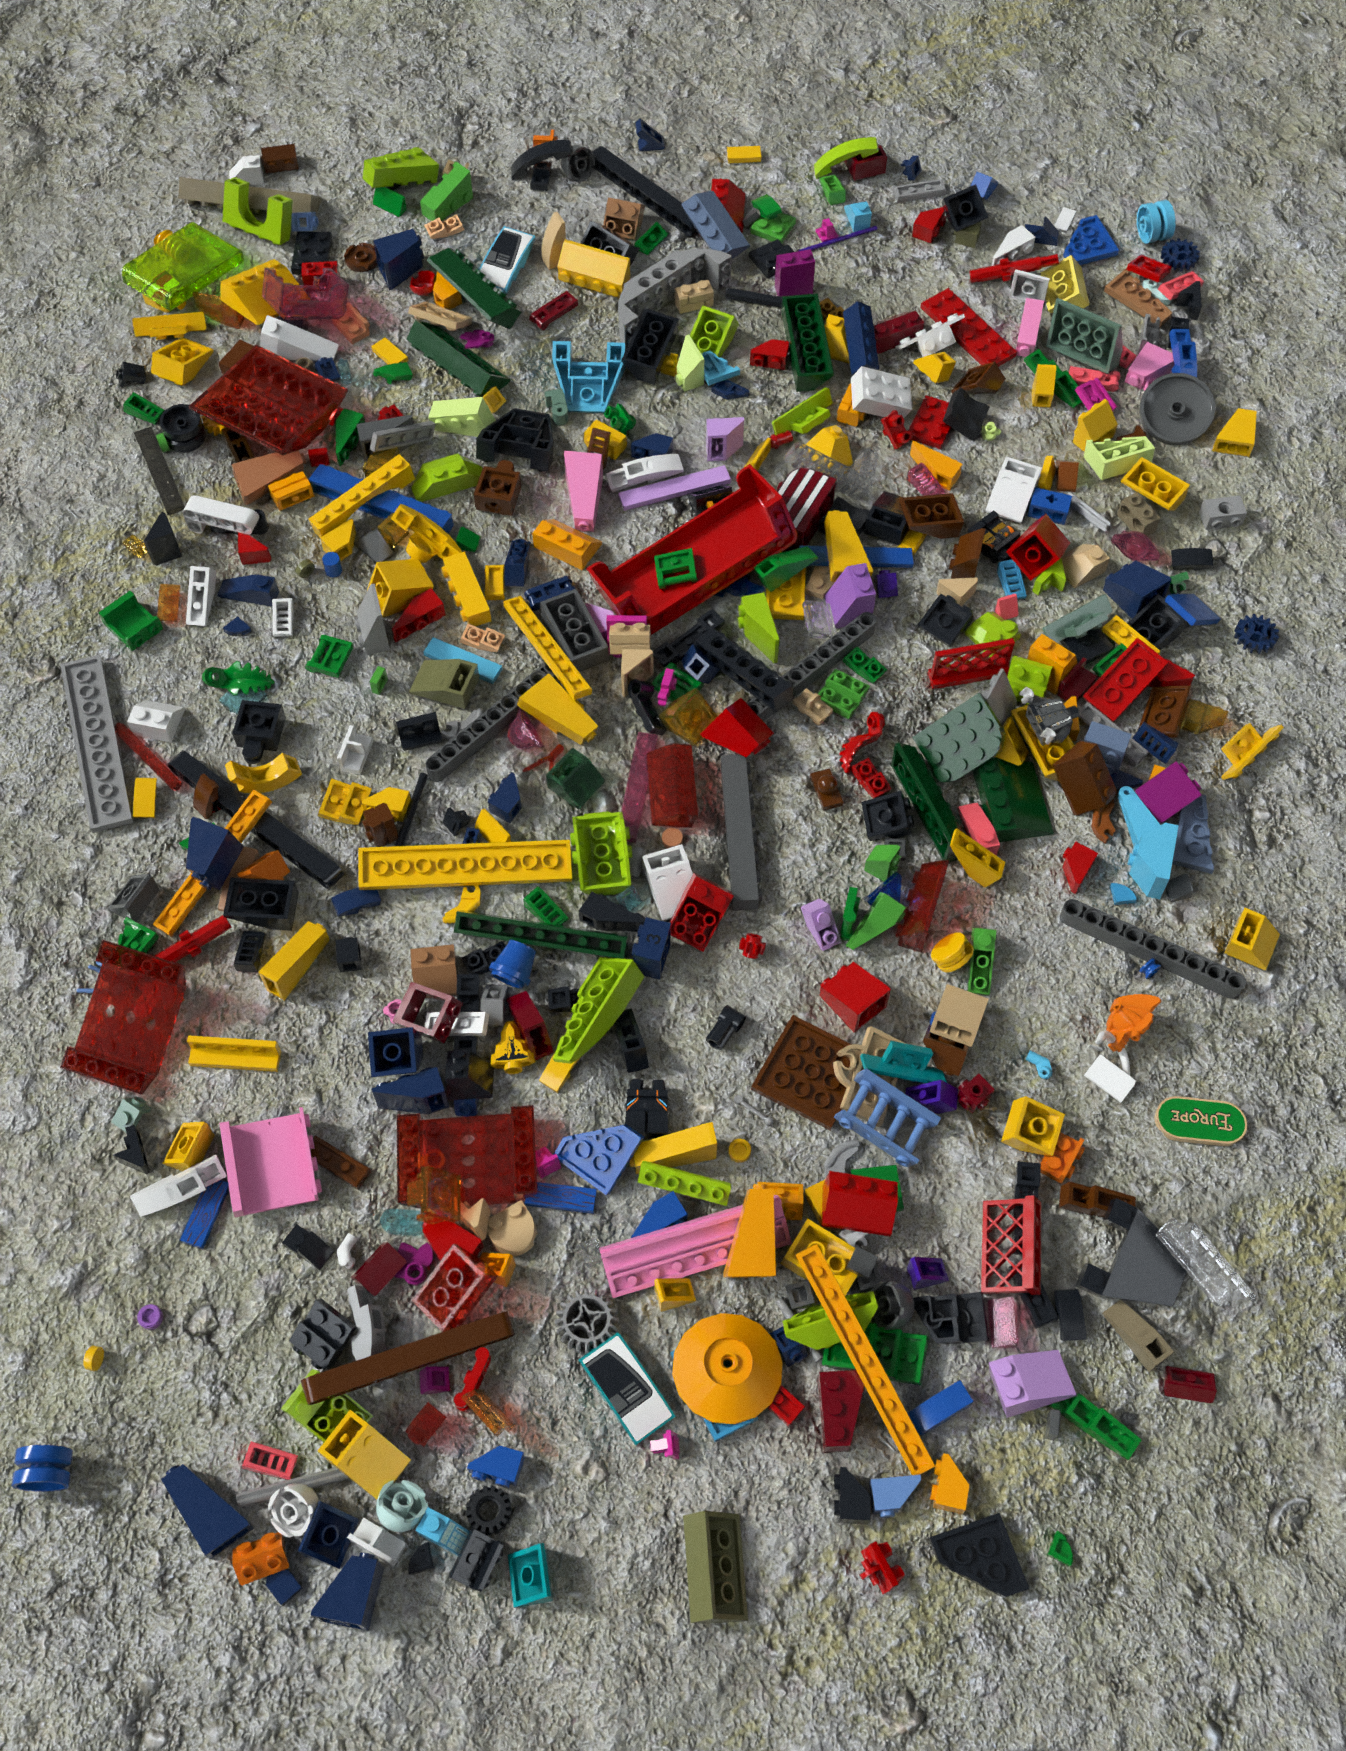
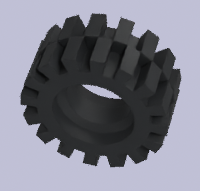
(500, 1521)

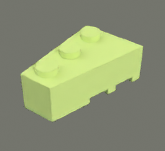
(461, 416)

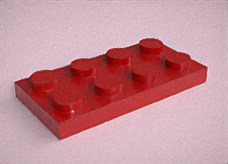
(1125, 680)

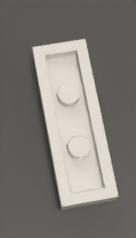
(465, 1023)

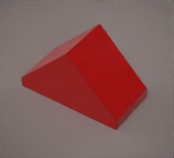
(251, 550)

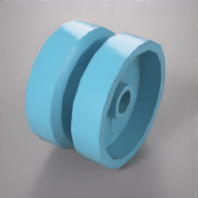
(1156, 221)

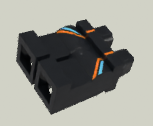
(647, 1103)

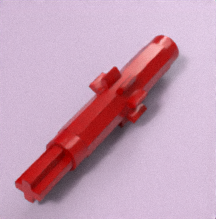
(1006, 269)
(192, 942)

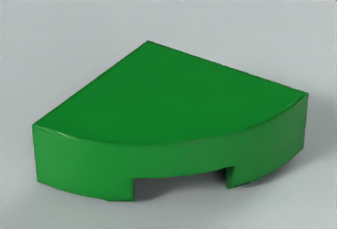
(1061, 1549)

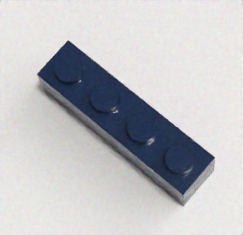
(860, 337)

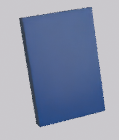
(1192, 609)

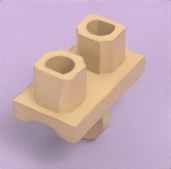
(813, 706)

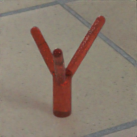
(551, 757)

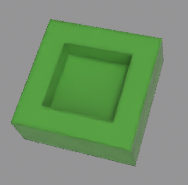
(378, 680)

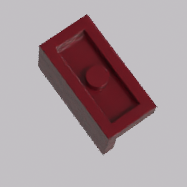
(1076, 682)
(379, 1268)

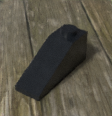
(631, 1042)

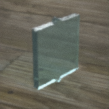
(233, 702)

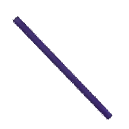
(848, 236)

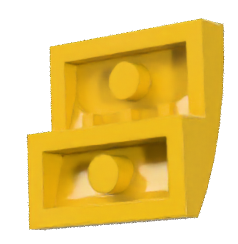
(344, 802)

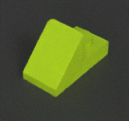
(1051, 576)

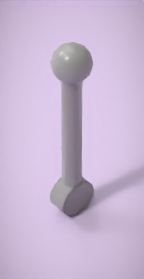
(739, 1100)

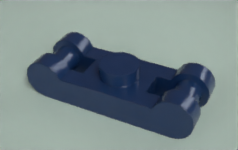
(548, 591)

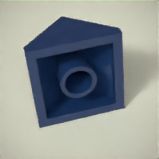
(327, 1535)

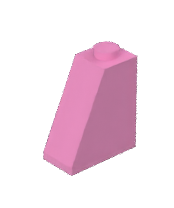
(1029, 327)
(1150, 363)

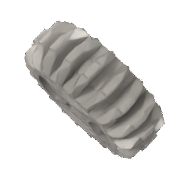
(594, 1316)

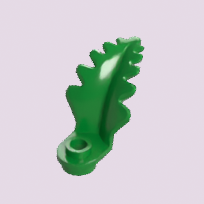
(237, 678)

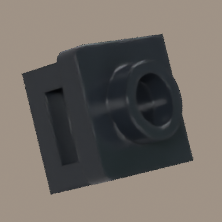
(130, 372)

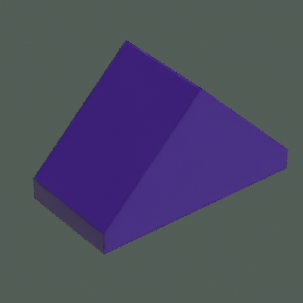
(926, 1272)

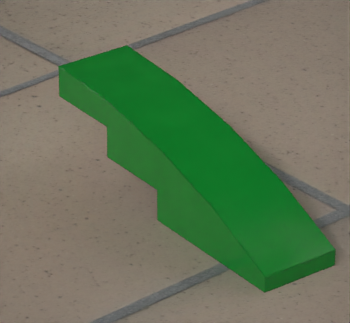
(1064, 383)
(1098, 1424)

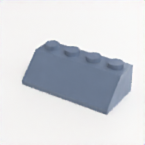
(715, 224)

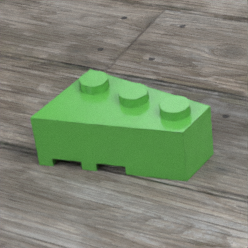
(449, 195)

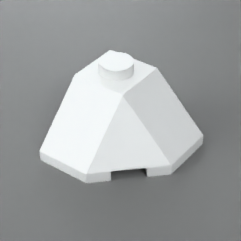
(249, 169)

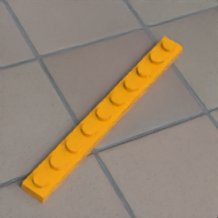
(865, 1360)

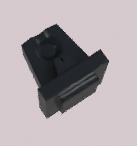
(455, 820)

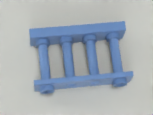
(905, 1107)

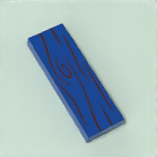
(563, 1198)
(205, 1214)

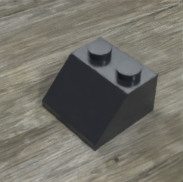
(468, 1076)

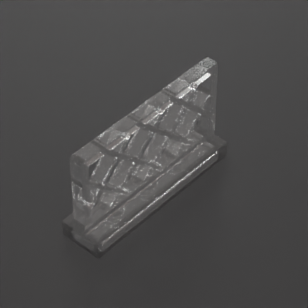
(1204, 1262)

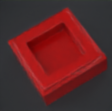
(318, 456)

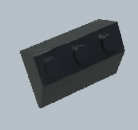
(607, 240)

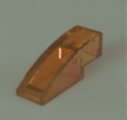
(218, 310)

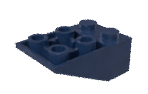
(413, 1093)

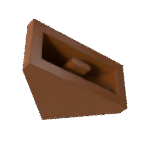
(1066, 475)

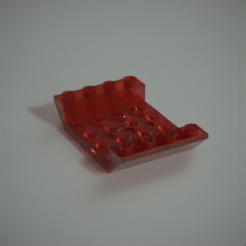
(112, 1047)
(501, 1150)

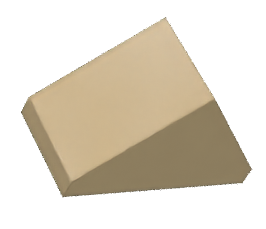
(960, 588)

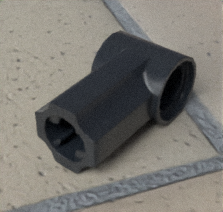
(727, 1023)

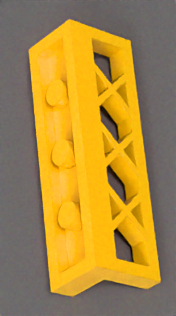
(234, 1053)

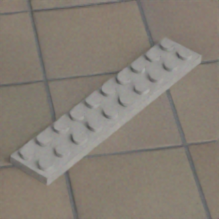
(96, 744)

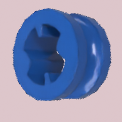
(1150, 968)

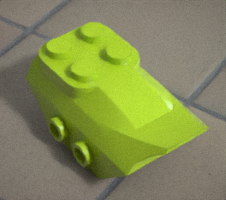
(602, 852)

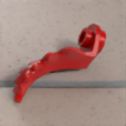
(875, 725)

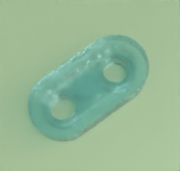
(402, 1224)

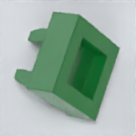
(1178, 580)

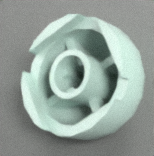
(401, 1506)

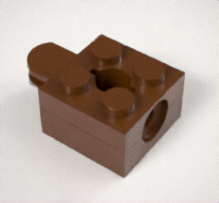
(498, 489)

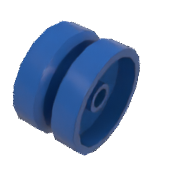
(42, 1468)

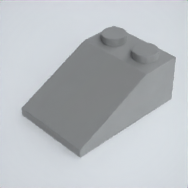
(371, 624)

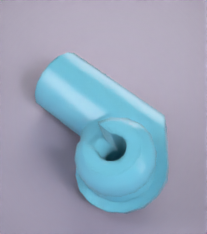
(1042, 1064)

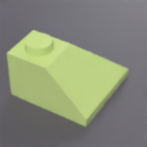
(690, 366)

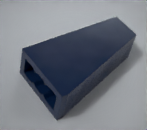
(204, 1511)

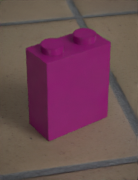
(794, 273)
(1168, 791)

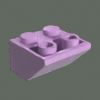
(723, 437)

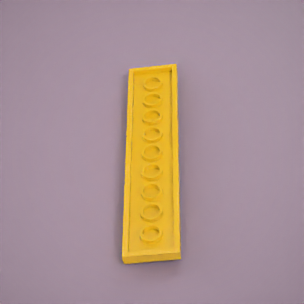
(464, 864)

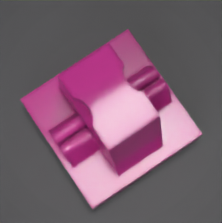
(827, 231)
(546, 1162)
(667, 1445)

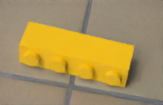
(466, 589)

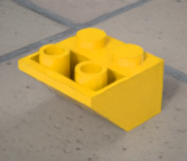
(1095, 425)
(1253, 939)

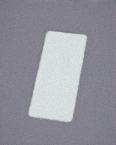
(1065, 218)

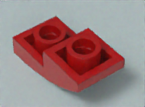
(870, 779)

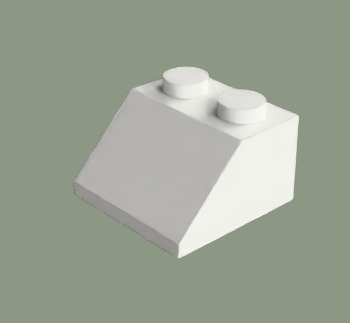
(155, 720)

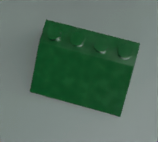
(1012, 799)

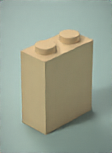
(959, 1015)

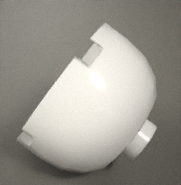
(293, 1509)

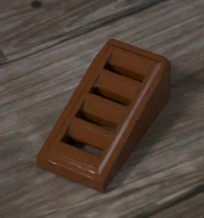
(604, 451)

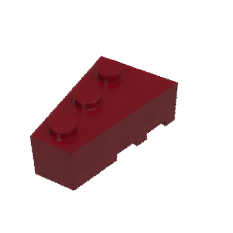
(839, 1406)

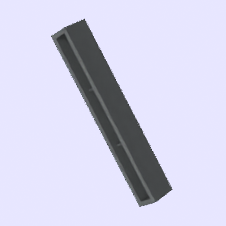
(739, 832)

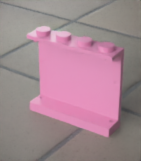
(270, 1164)

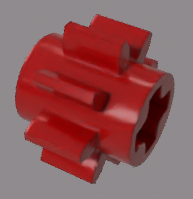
(752, 945)

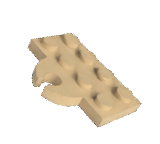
(875, 1044)

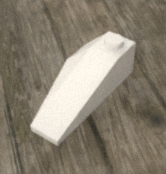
(294, 342)

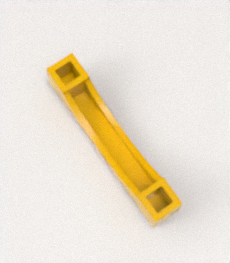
(393, 474)

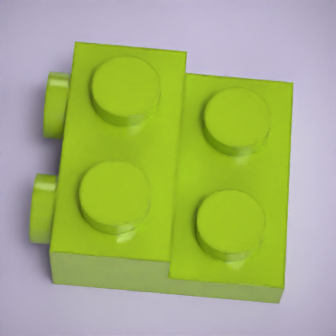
(1028, 674)

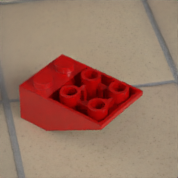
(699, 911)

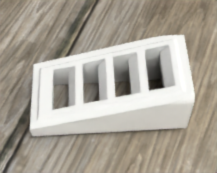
(280, 604)

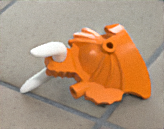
(1128, 1019)

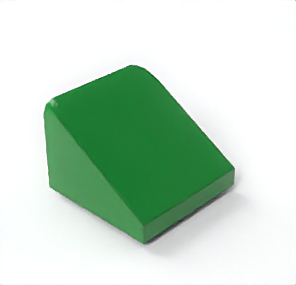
(467, 540)

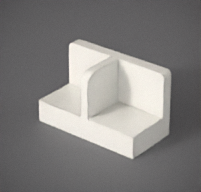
(354, 751)
(378, 1542)

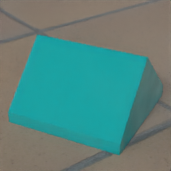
(530, 1576)

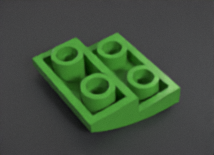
(843, 693)

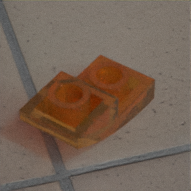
(168, 602)

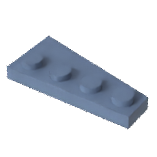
(1192, 839)

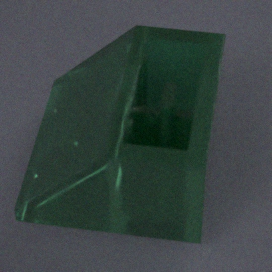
(574, 778)

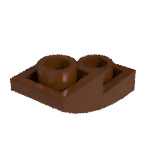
(204, 795)

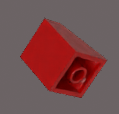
(1038, 547)
(739, 730)
(855, 995)

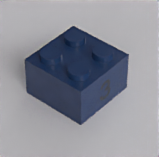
(652, 947)

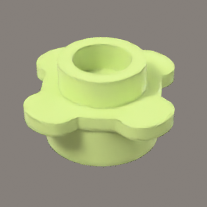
(990, 431)

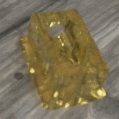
(141, 547)

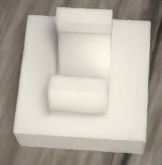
(852, 1236)

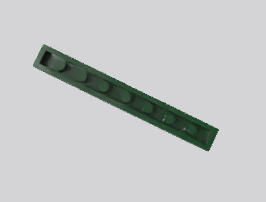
(541, 934)

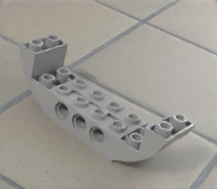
(658, 283)

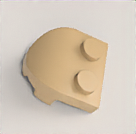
(512, 1230)

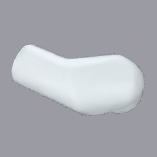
(344, 1252)

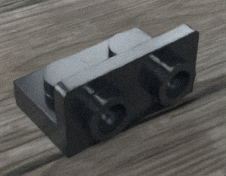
(419, 731)

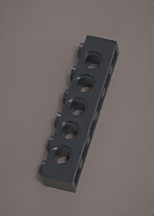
(746, 670)

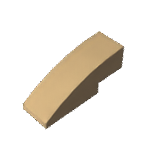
(553, 241)

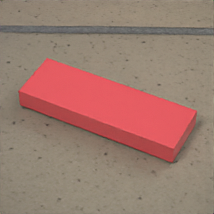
(1173, 287)

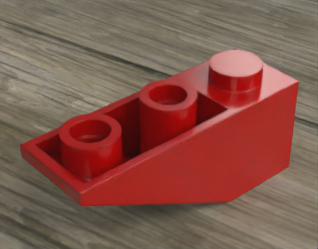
(420, 612)

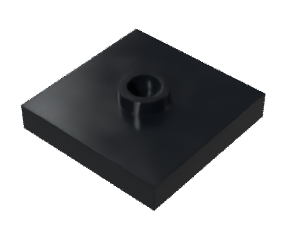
(1089, 646)

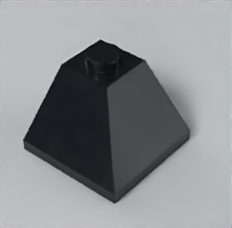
(964, 208)

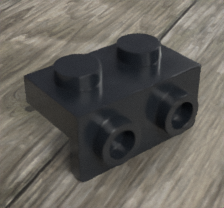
(476, 1561)

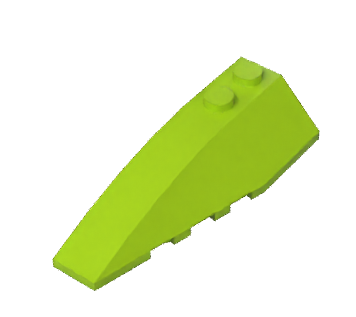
(599, 1006)

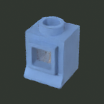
(304, 221)

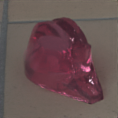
(1136, 546)
(522, 732)

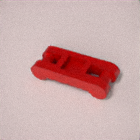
(474, 1378)

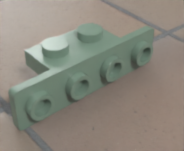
(1080, 620)

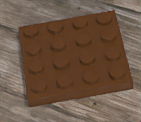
(802, 1072)

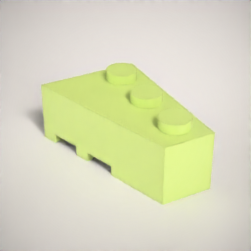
(1117, 457)

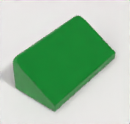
(389, 201)
(651, 238)

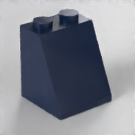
(398, 256)
(1135, 586)
(211, 853)
(395, 1052)
(352, 1594)

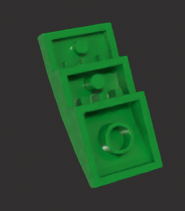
(899, 1353)

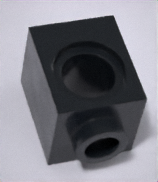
(348, 954)

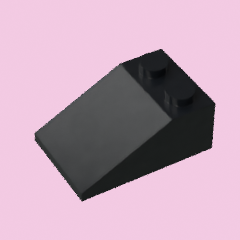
(1158, 623)
(262, 902)

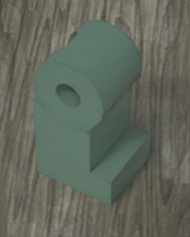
(557, 401)

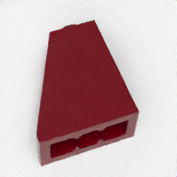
(530, 1024)

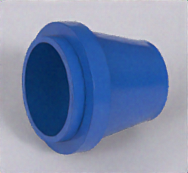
(514, 965)

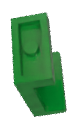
(130, 621)

